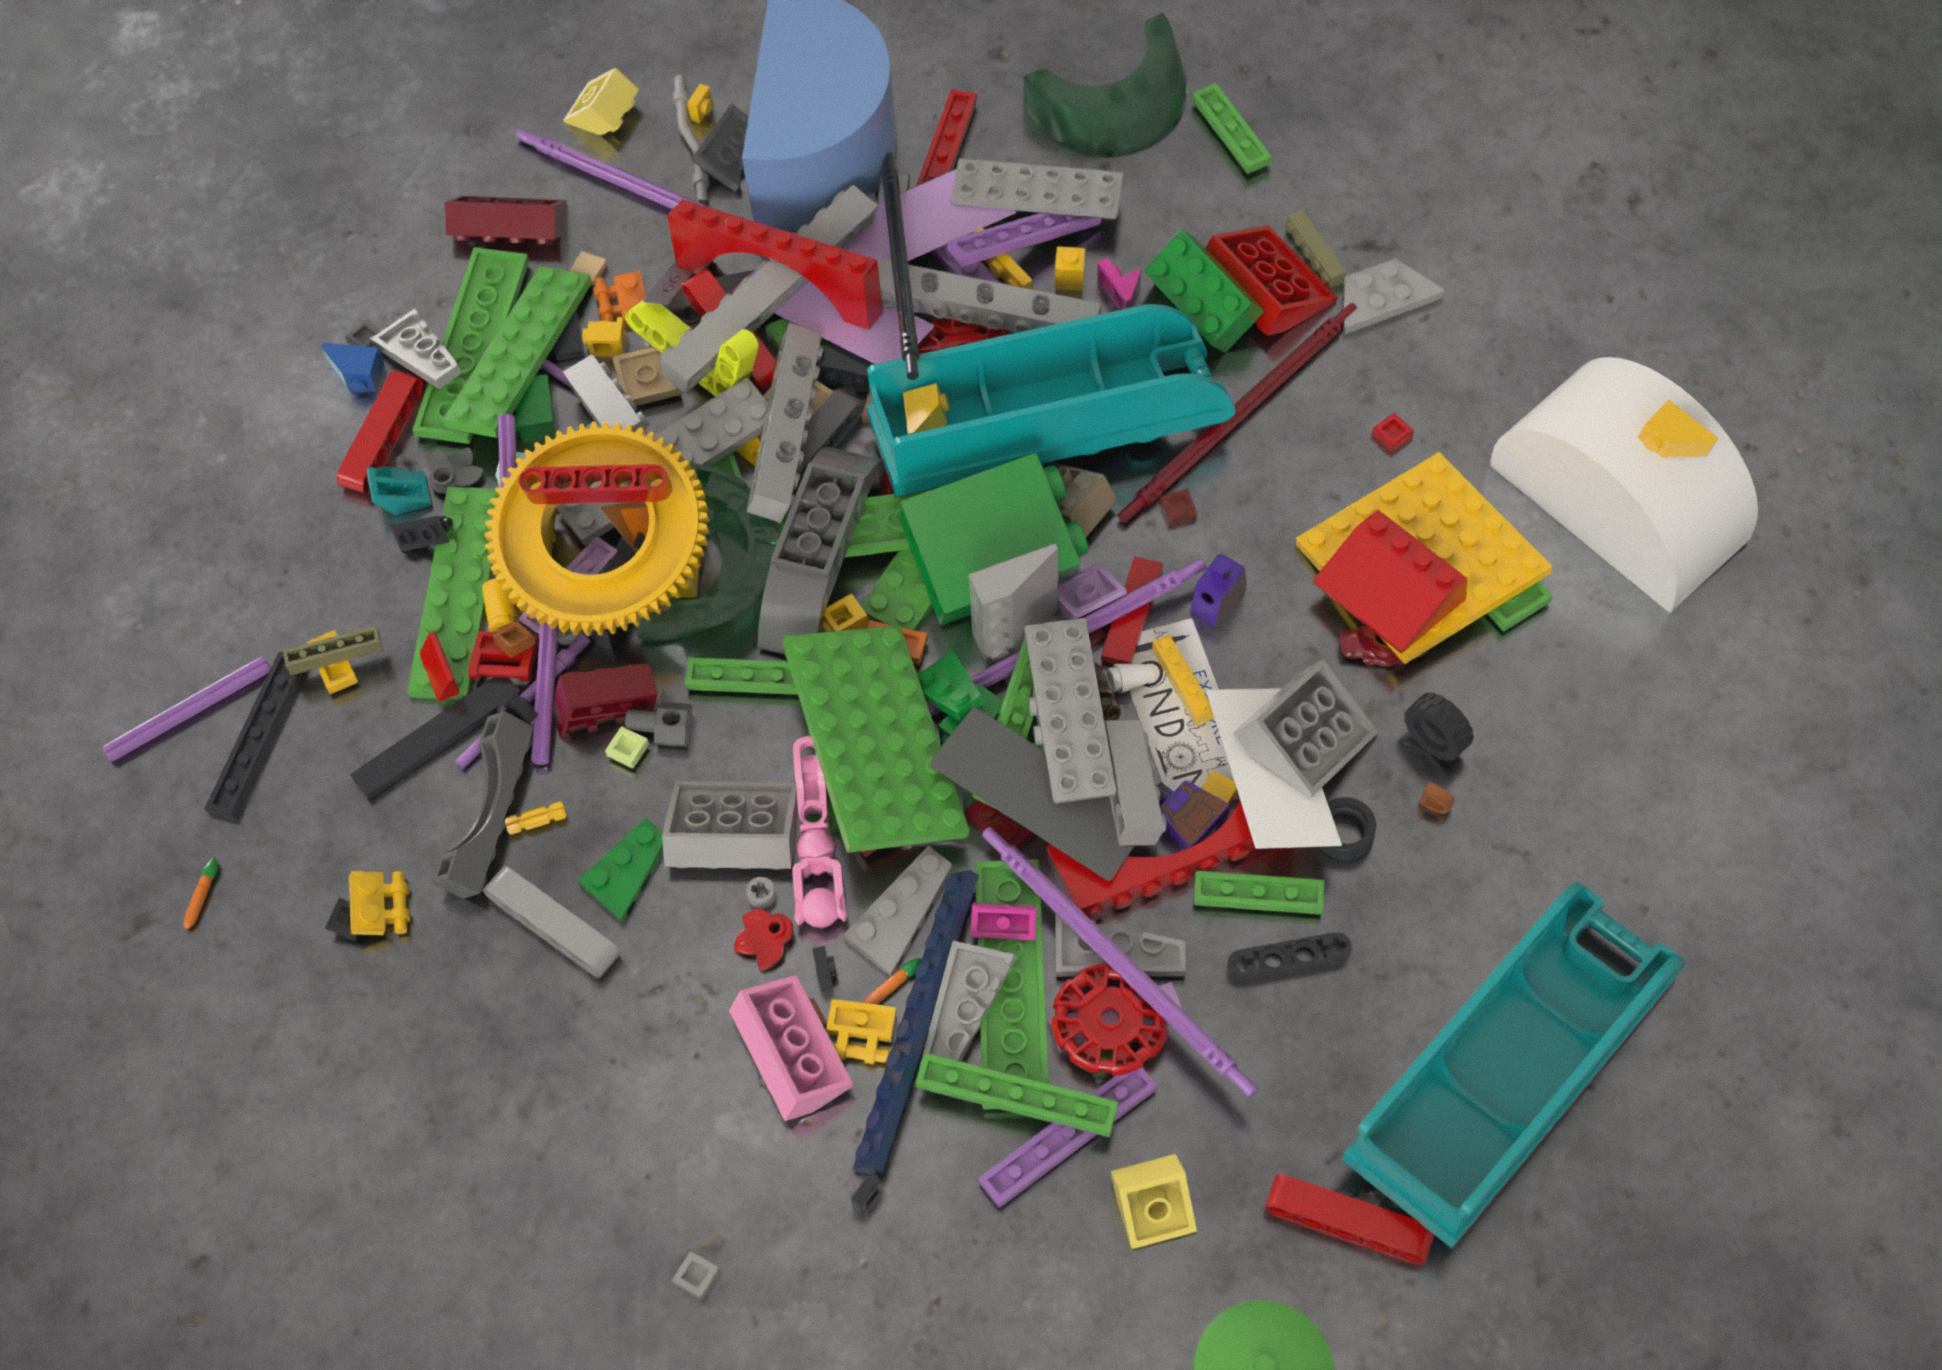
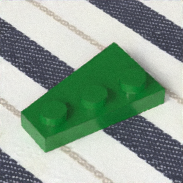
(622, 871)

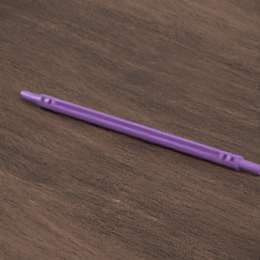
(602, 169)
(1098, 619)
(1121, 963)

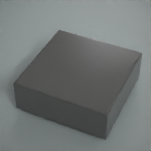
(362, 334)

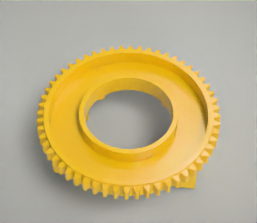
(662, 568)

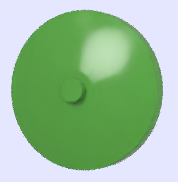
(1262, 1338)

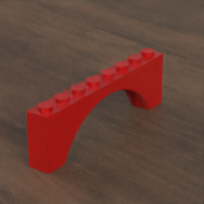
(841, 275)
(1149, 874)

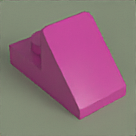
(1120, 288)

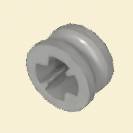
(760, 882)

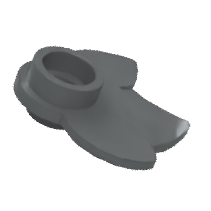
(456, 469)

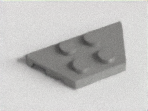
(1385, 292)

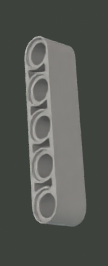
(551, 921)

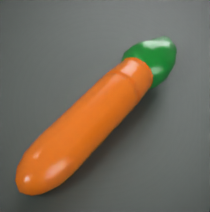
(200, 893)
(893, 982)

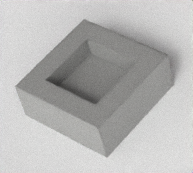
(696, 1275)

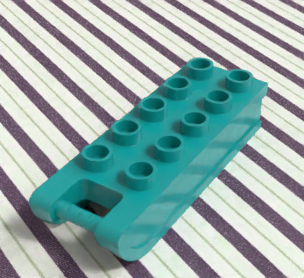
(1047, 394)
(1507, 1066)

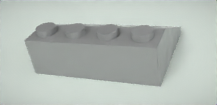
(1010, 598)
(1307, 729)
(730, 825)

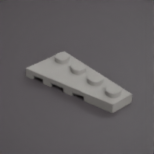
(417, 349)
(892, 920)
(1150, 952)
(965, 996)

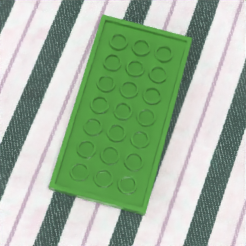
(874, 738)

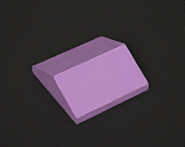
(1088, 591)

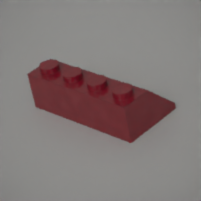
(505, 218)

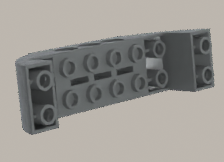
(815, 543)

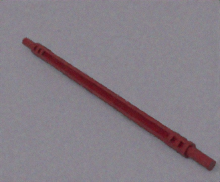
(1243, 407)

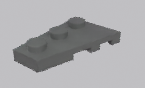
(723, 148)

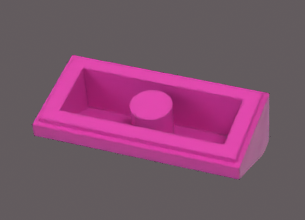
(1003, 921)

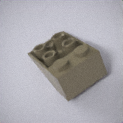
(1086, 496)

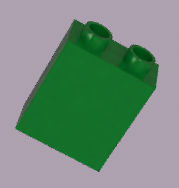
(985, 524)

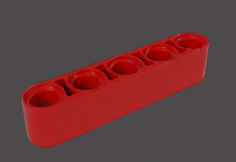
(705, 295)
(380, 430)
(583, 477)
(1349, 1219)

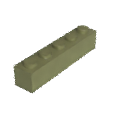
(1315, 249)
(333, 650)

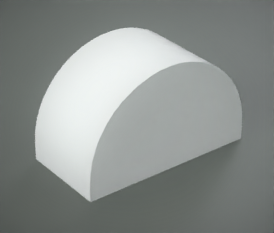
(1644, 513)

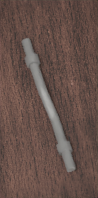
(680, 98)

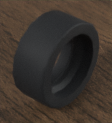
(1360, 811)

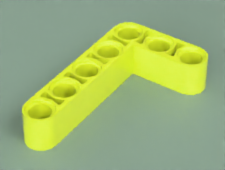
(665, 329)

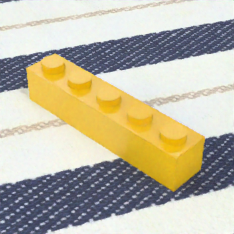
(1182, 680)

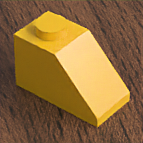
(925, 408)
(1676, 434)

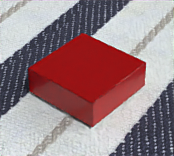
(1393, 432)

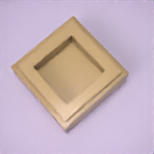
(589, 264)

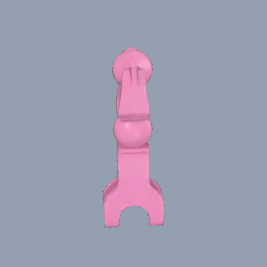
(815, 845)

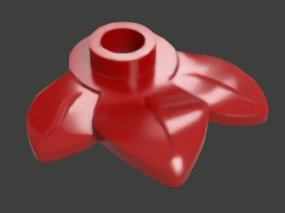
(761, 940)

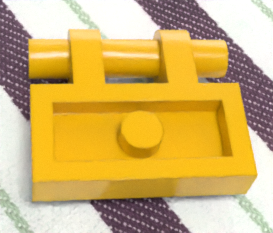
(367, 903)
(861, 1021)

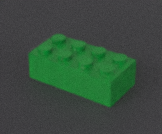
(1203, 290)

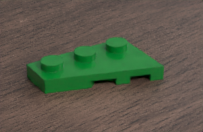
(950, 687)

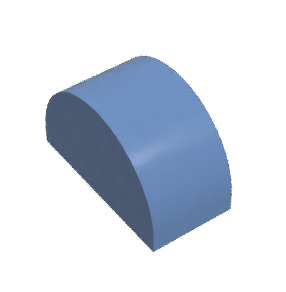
(816, 110)

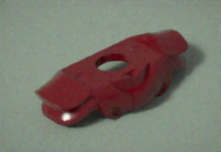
(1362, 643)

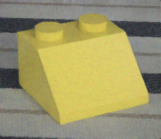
(603, 103)
(1154, 1201)

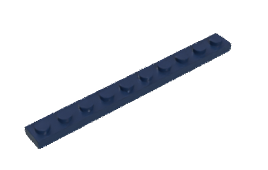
(915, 1024)

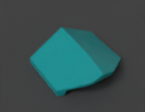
(398, 489)

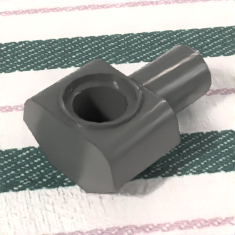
(657, 723)

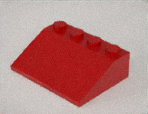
(1271, 277)
(1391, 581)

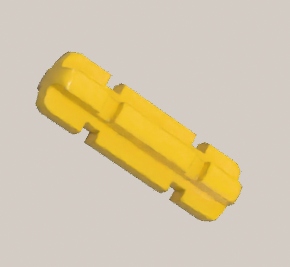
(535, 817)

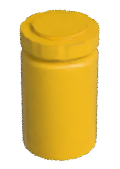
(498, 606)

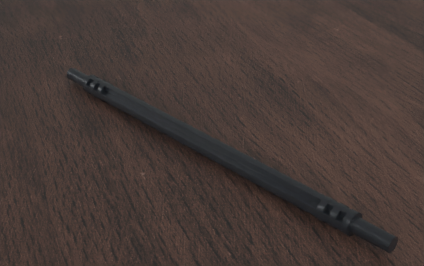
(900, 268)

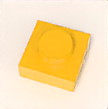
(700, 103)

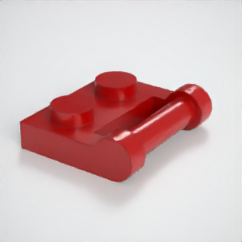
(488, 651)

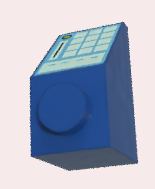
(355, 365)

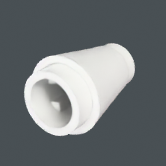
(1128, 676)

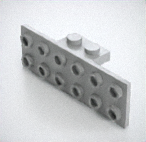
(1037, 188)
(1069, 711)

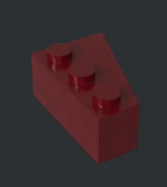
(602, 694)

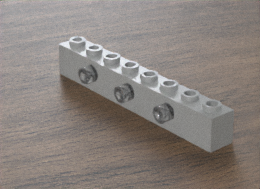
(983, 300)
(785, 422)

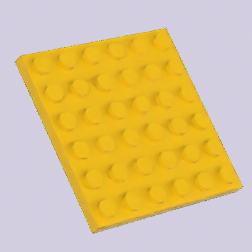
(1454, 523)

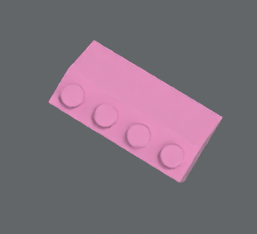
(790, 1046)

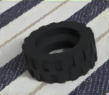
(1438, 726)

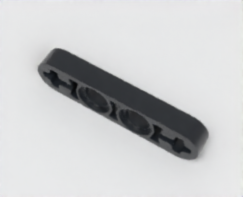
(1287, 952)

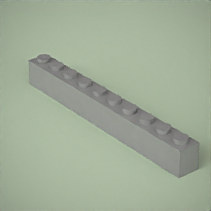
(762, 293)

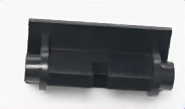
(422, 532)

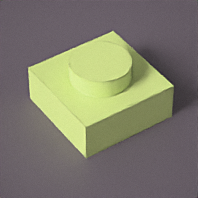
(627, 747)

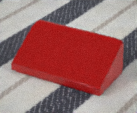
(438, 668)

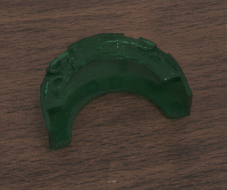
(1116, 114)
(746, 557)

